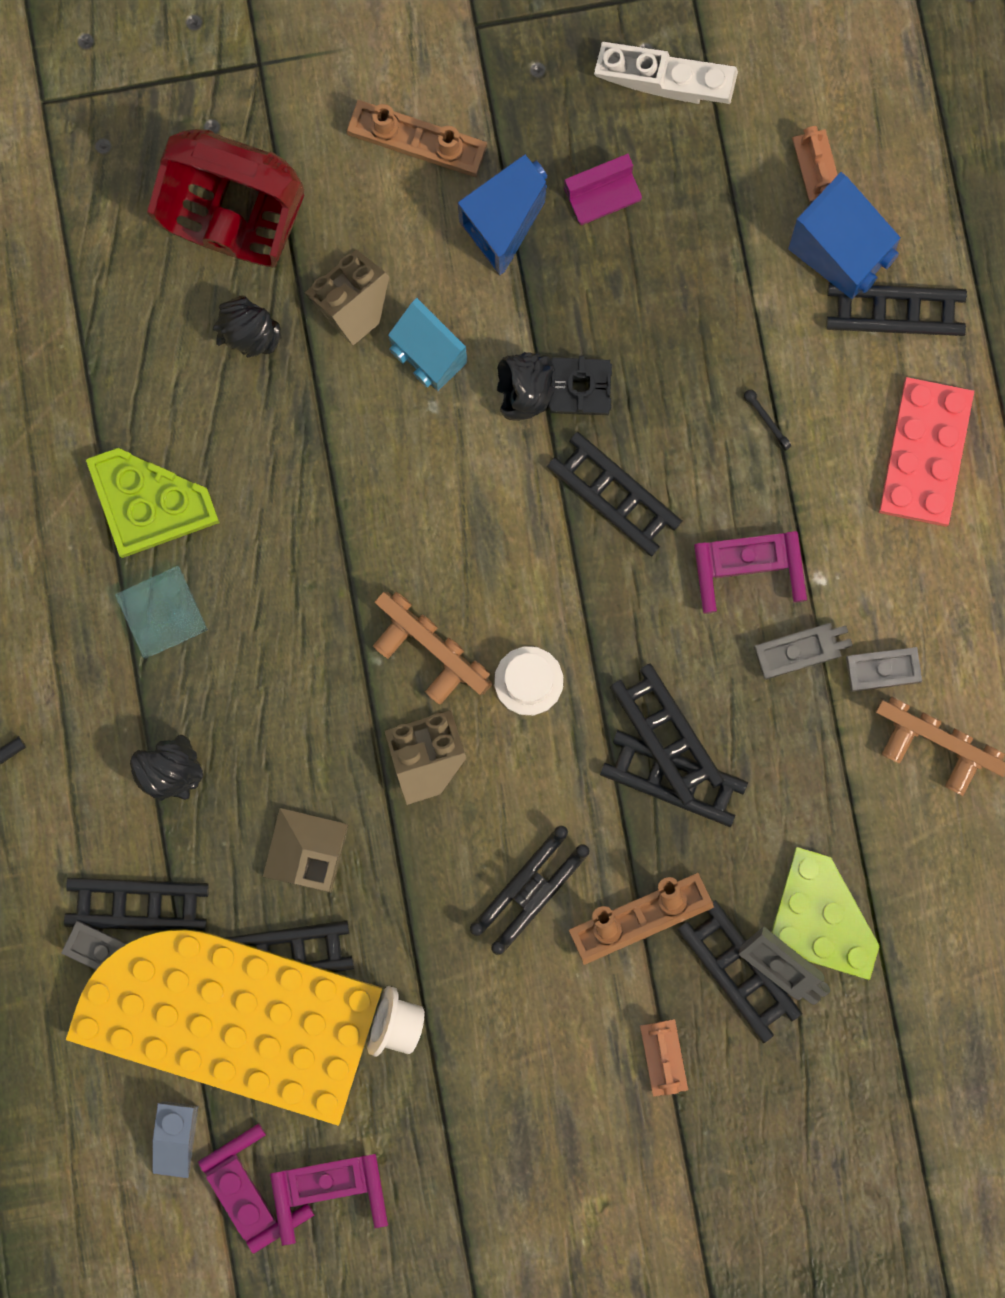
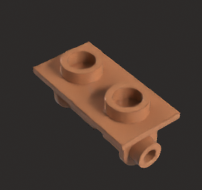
(815, 160)
(664, 1058)

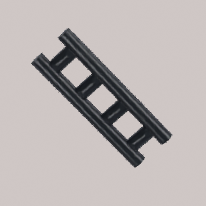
(912, 324)
(618, 515)
(661, 754)
(652, 787)
(121, 888)
(296, 938)
(738, 994)

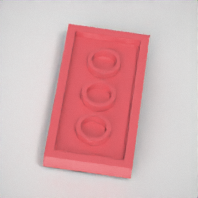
(926, 452)

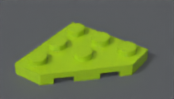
(147, 502)
(822, 918)

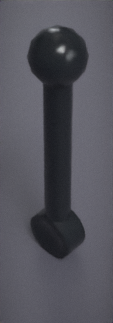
(751, 397)

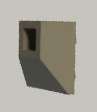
(351, 296)
(426, 755)
(305, 850)

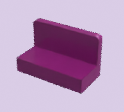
(602, 189)

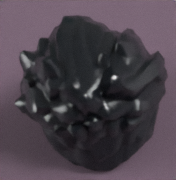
(246, 327)
(525, 385)
(168, 770)

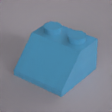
(427, 346)

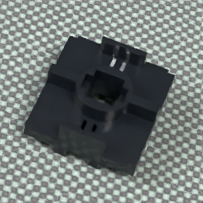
(592, 401)

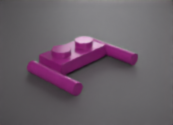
(749, 557)
(325, 1183)
(240, 1194)

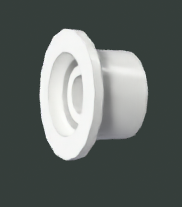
(528, 681)
(394, 1024)

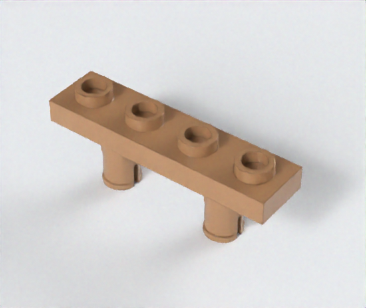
(417, 138)
(423, 629)
(927, 726)
(641, 918)

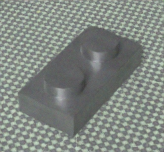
(884, 669)

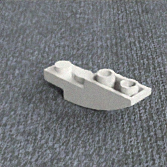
(665, 76)

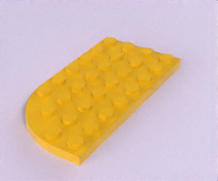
(230, 1019)

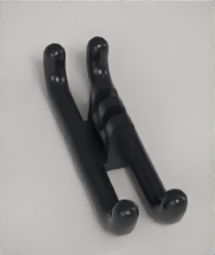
(529, 890)

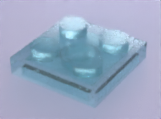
(161, 612)

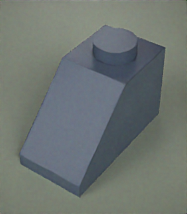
(174, 1138)

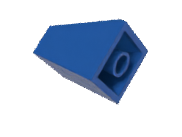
(504, 210)
(844, 238)

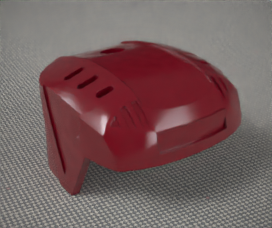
(211, 163)

